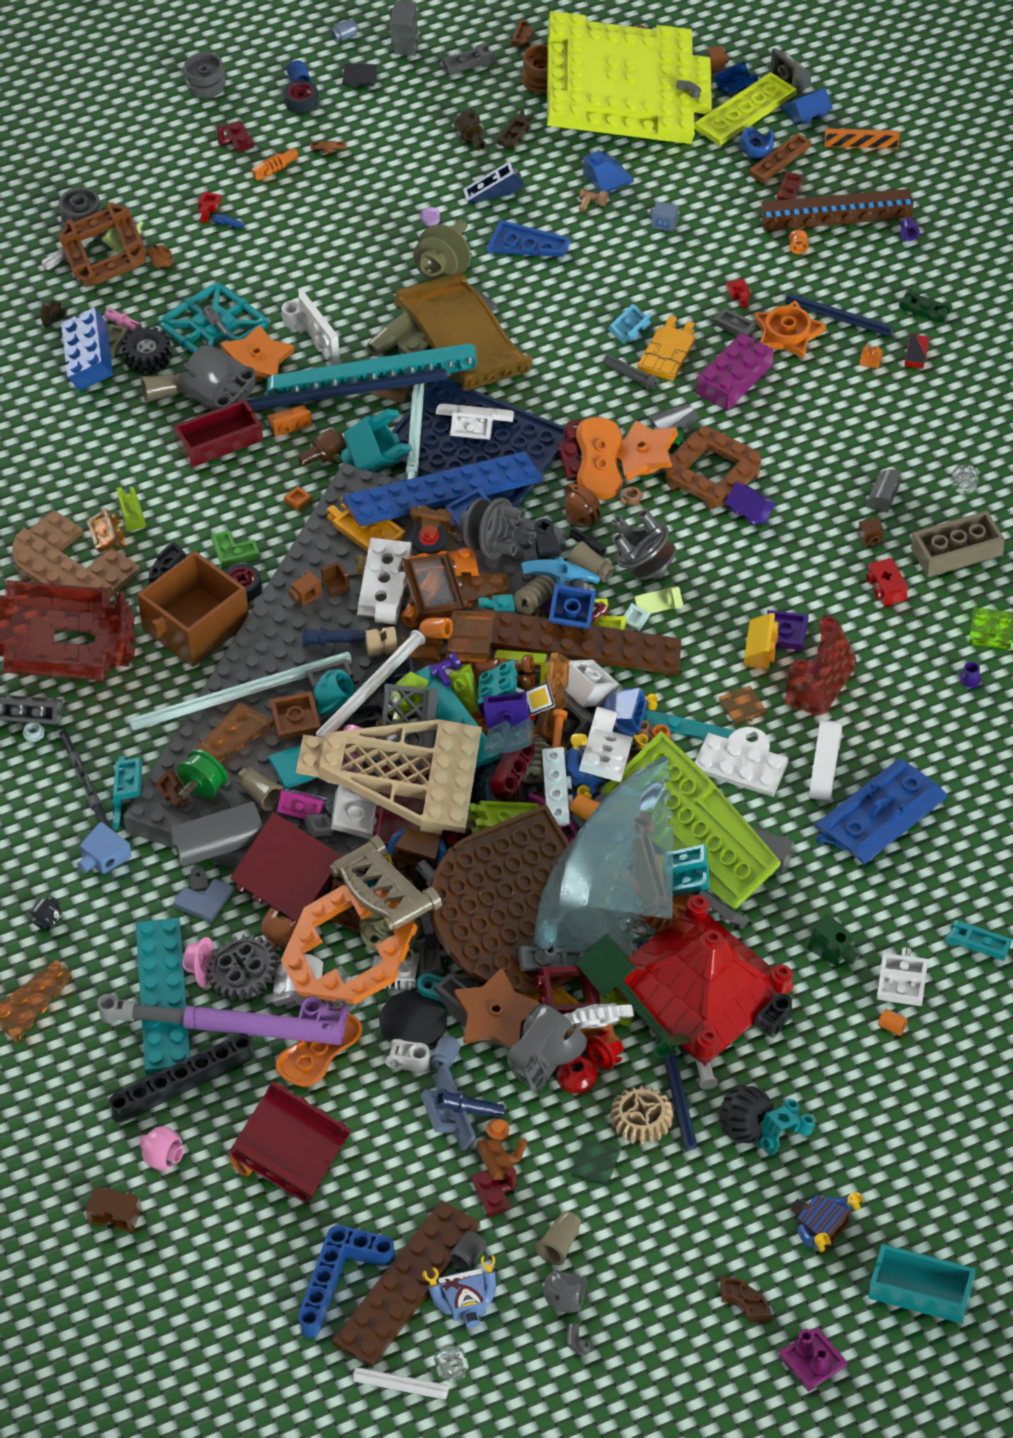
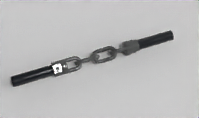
(76, 761)

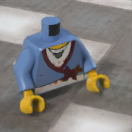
(464, 1293)

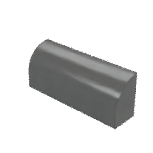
(216, 833)

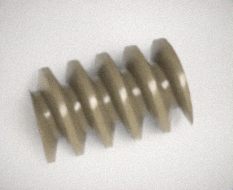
(534, 594)
(535, 771)

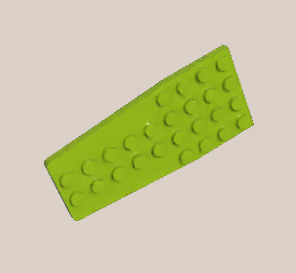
(702, 816)

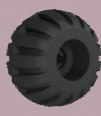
(743, 1113)

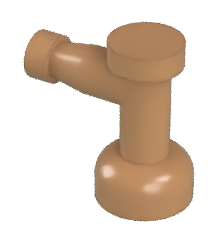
(585, 196)

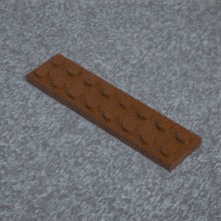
(402, 1287)

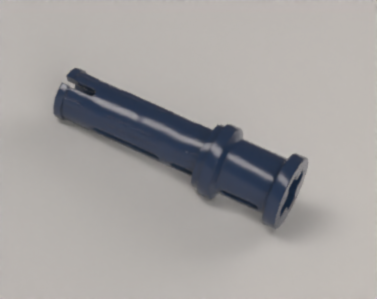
(331, 636)
(460, 1102)

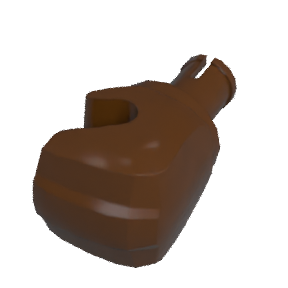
(324, 448)

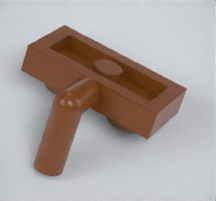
(496, 1159)

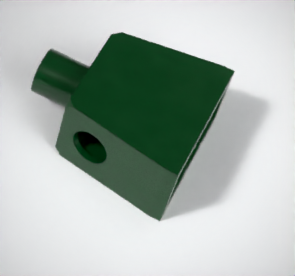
(832, 942)

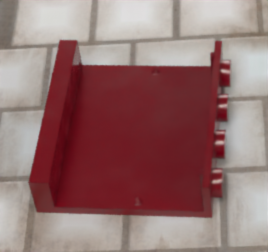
(289, 1142)

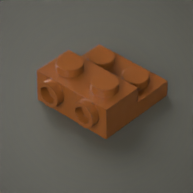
(295, 715)

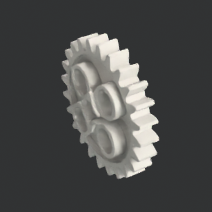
(599, 1015)

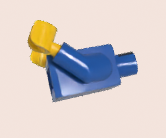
(630, 708)
(572, 764)

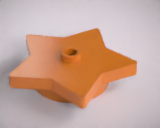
(788, 328)
(259, 352)
(645, 450)

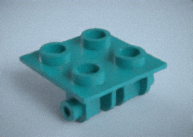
(498, 681)

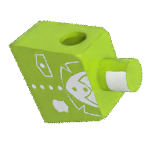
(409, 680)

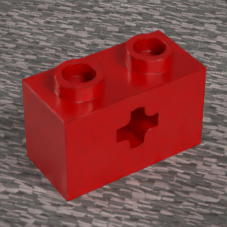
(887, 582)

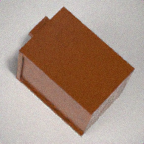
(193, 608)

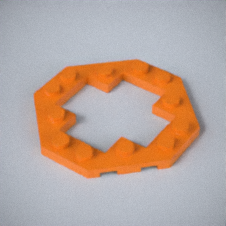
(331, 985)

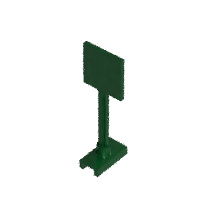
(606, 969)

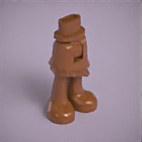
(526, 665)

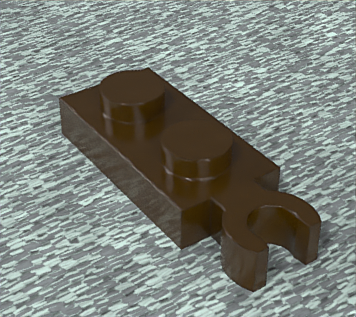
(515, 131)

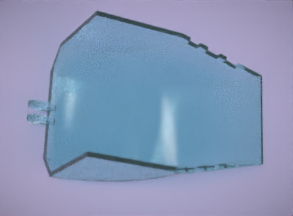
(613, 868)

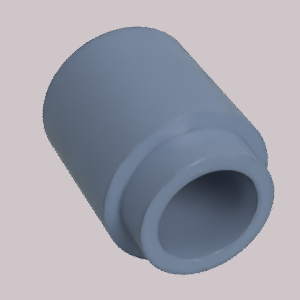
(344, 30)
(445, 1052)

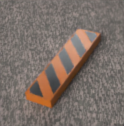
(862, 138)

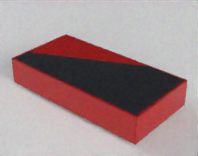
(916, 351)

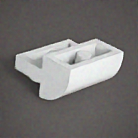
(283, 988)

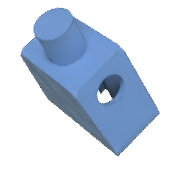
(103, 850)

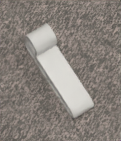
(825, 760)

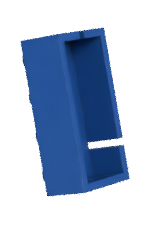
(87, 349)

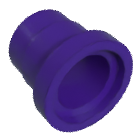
(907, 233)
(971, 675)

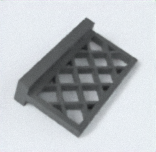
(427, 713)

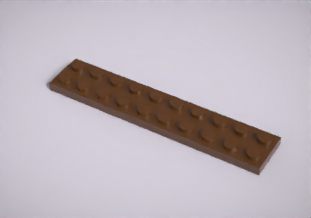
(598, 643)

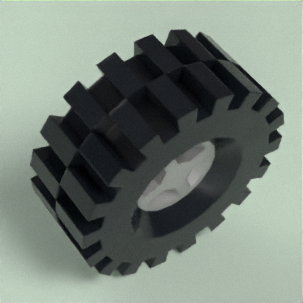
(146, 350)

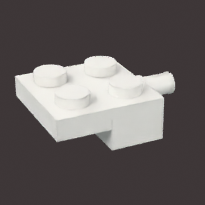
(902, 978)

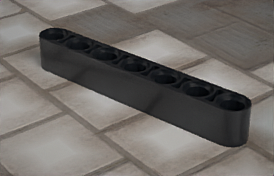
(174, 1085)

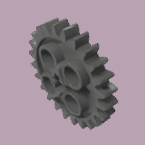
(258, 960)

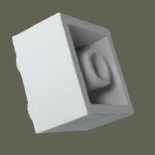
(589, 683)

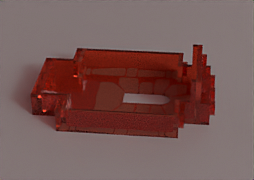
(35, 609)

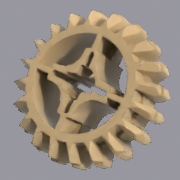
(636, 1121)

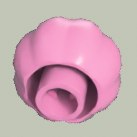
(161, 1145)

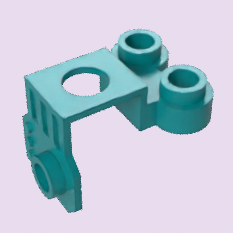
(787, 1118)

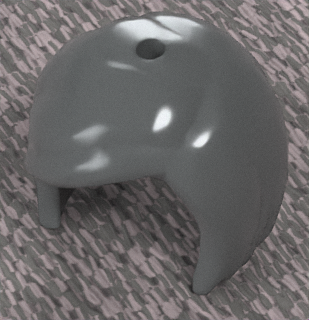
(565, 1291)

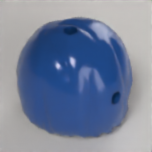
(756, 144)

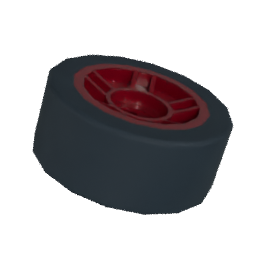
(301, 96)
(248, 577)

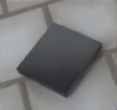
(359, 74)

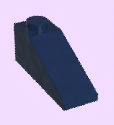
(496, 184)

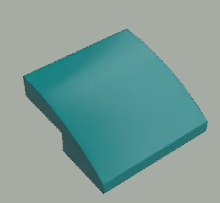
(285, 765)
(690, 870)

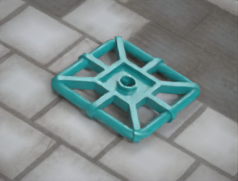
(200, 324)

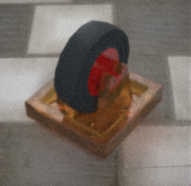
(431, 529)

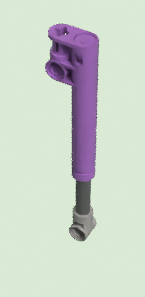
(315, 1023)

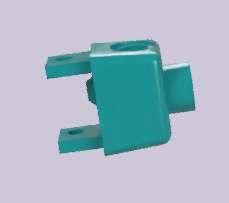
(373, 444)

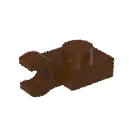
(170, 786)

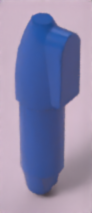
(223, 219)

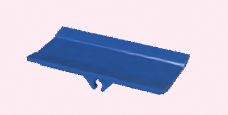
(882, 810)

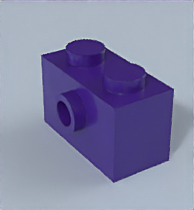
(749, 503)
(505, 707)

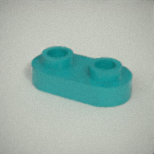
(432, 980)

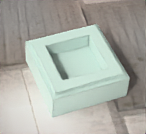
(636, 617)

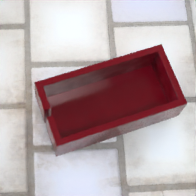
(218, 433)

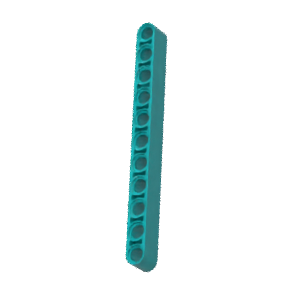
(452, 358)

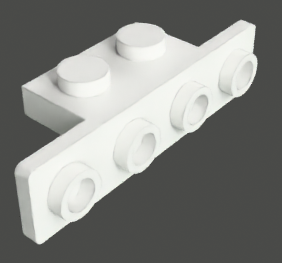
(557, 784)

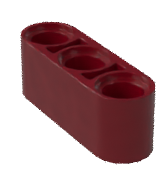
(511, 770)

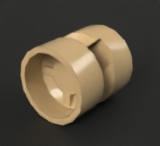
(381, 641)

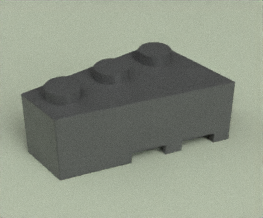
(404, 28)

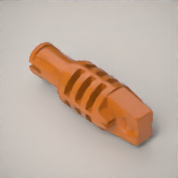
(274, 164)

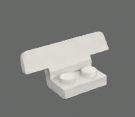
(473, 421)

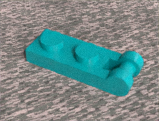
(979, 940)

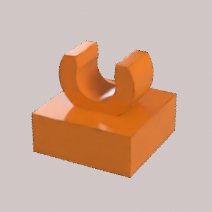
(871, 356)

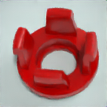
(599, 1047)

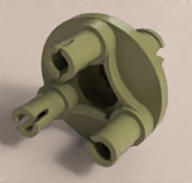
(374, 932)

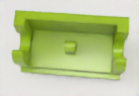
(130, 509)

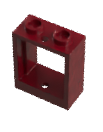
(543, 983)

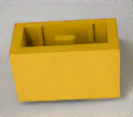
(761, 641)

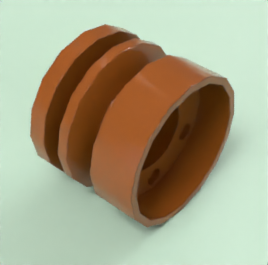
(535, 68)

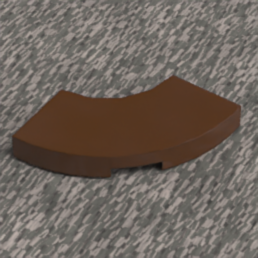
(746, 1298)

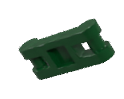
(925, 307)

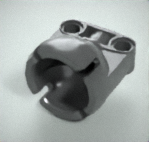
(217, 378)
(544, 1046)

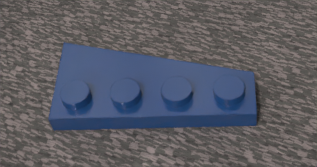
(524, 240)

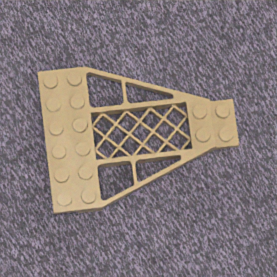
(450, 776)

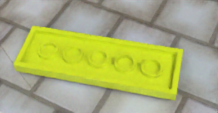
(745, 108)

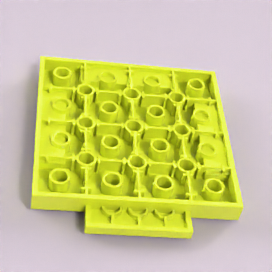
(624, 79)

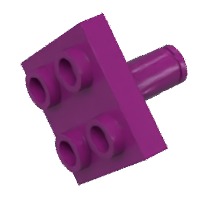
(812, 1358)

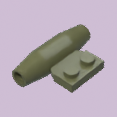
(401, 333)

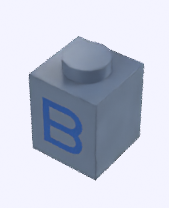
(664, 216)

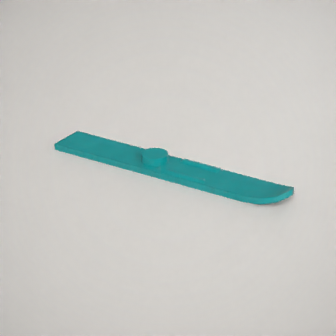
(685, 726)

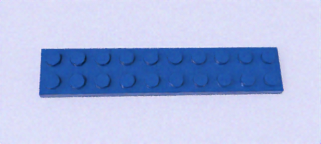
(441, 488)

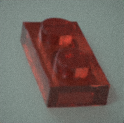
(790, 186)

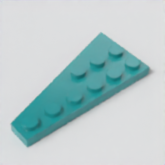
(451, 709)

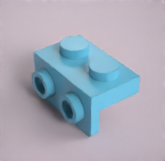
(629, 323)

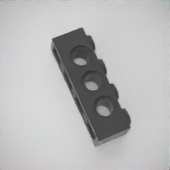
(30, 709)

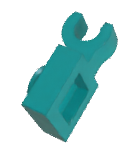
(499, 603)

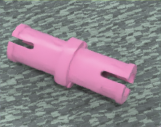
(122, 320)

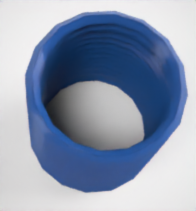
(297, 71)

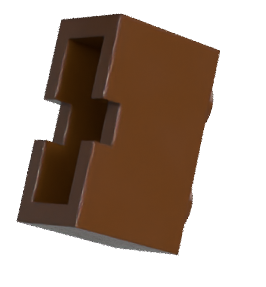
(114, 1208)

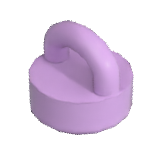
(430, 216)

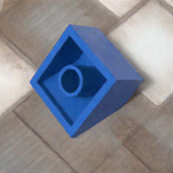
(808, 106)
(572, 606)

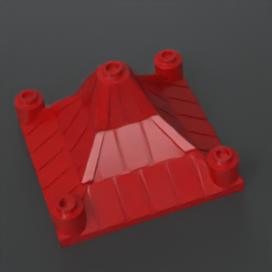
(703, 981)

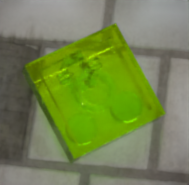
(991, 628)

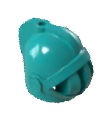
(329, 691)

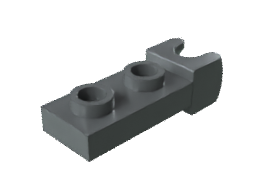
(469, 59)

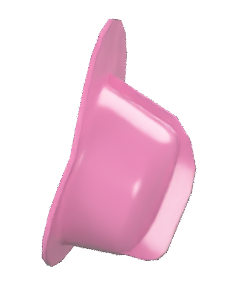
(196, 959)

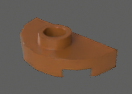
(522, 35)
(327, 146)

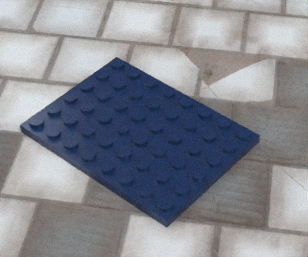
(444, 452)

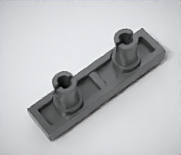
(536, 958)

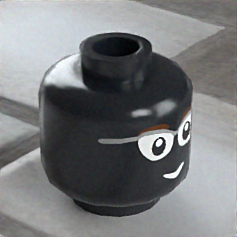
(45, 912)

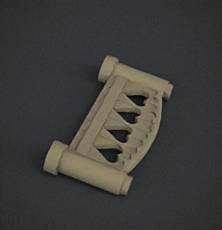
(371, 857)

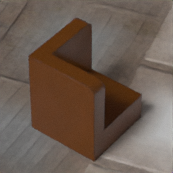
(335, 579)

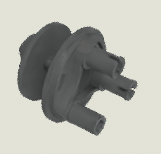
(493, 527)
(643, 548)

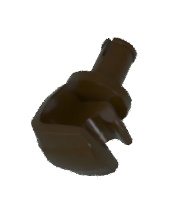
(468, 128)

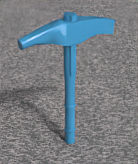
(559, 570)

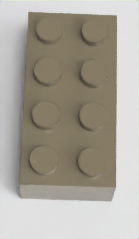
(957, 543)

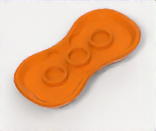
(599, 444)
(308, 1062)

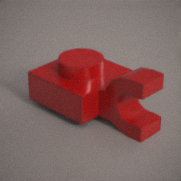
(207, 203)
(739, 290)

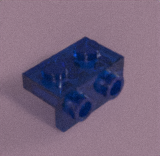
(734, 78)

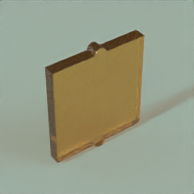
(742, 705)

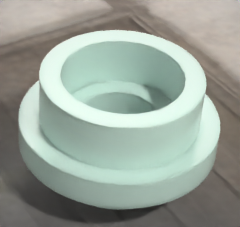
(33, 732)

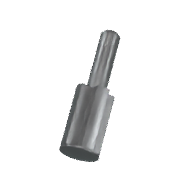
(214, 319)

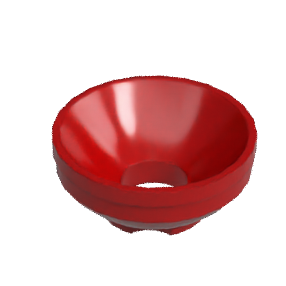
(577, 1081)

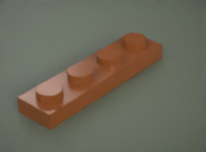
(779, 158)

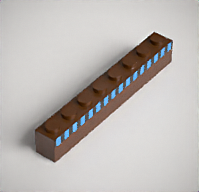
(836, 209)

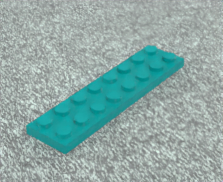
(162, 986)

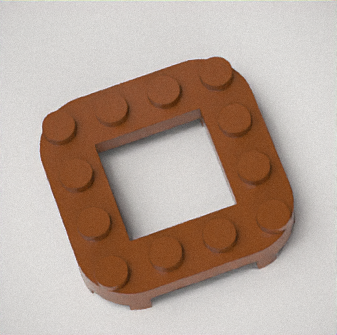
(113, 216)
(701, 442)

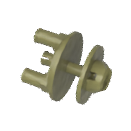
(442, 251)

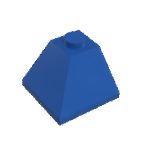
(605, 172)

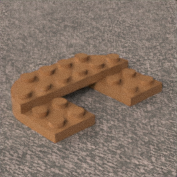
(40, 558)

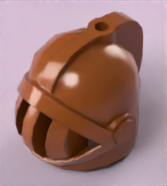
(582, 505)

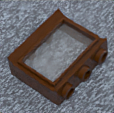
(433, 586)

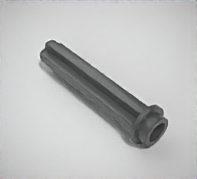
(649, 381)

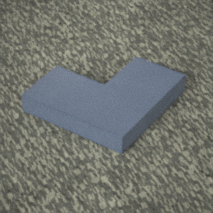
(204, 905)

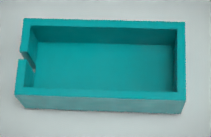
(922, 1283)

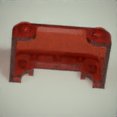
(817, 683)

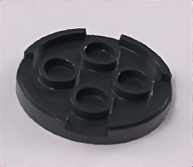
(413, 1019)

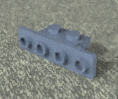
(446, 1119)

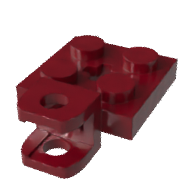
(570, 451)

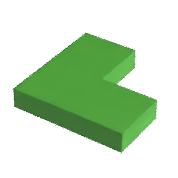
(231, 553)

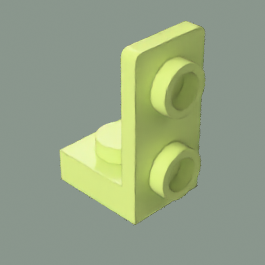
(660, 600)

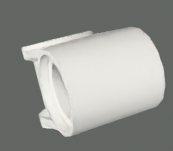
(408, 1056)

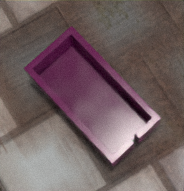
(734, 371)

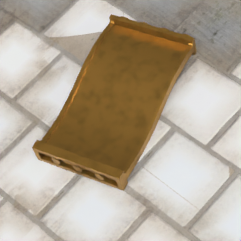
(456, 314)

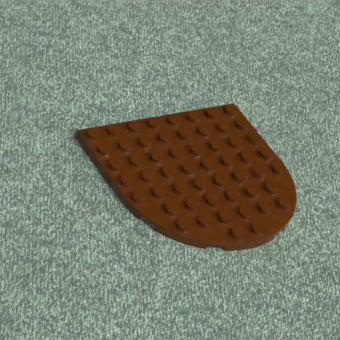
(493, 895)

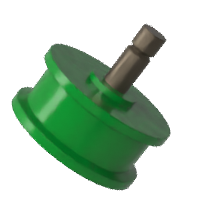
(201, 775)

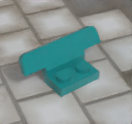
(126, 784)

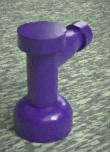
(439, 669)

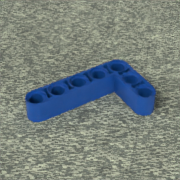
(331, 1270)

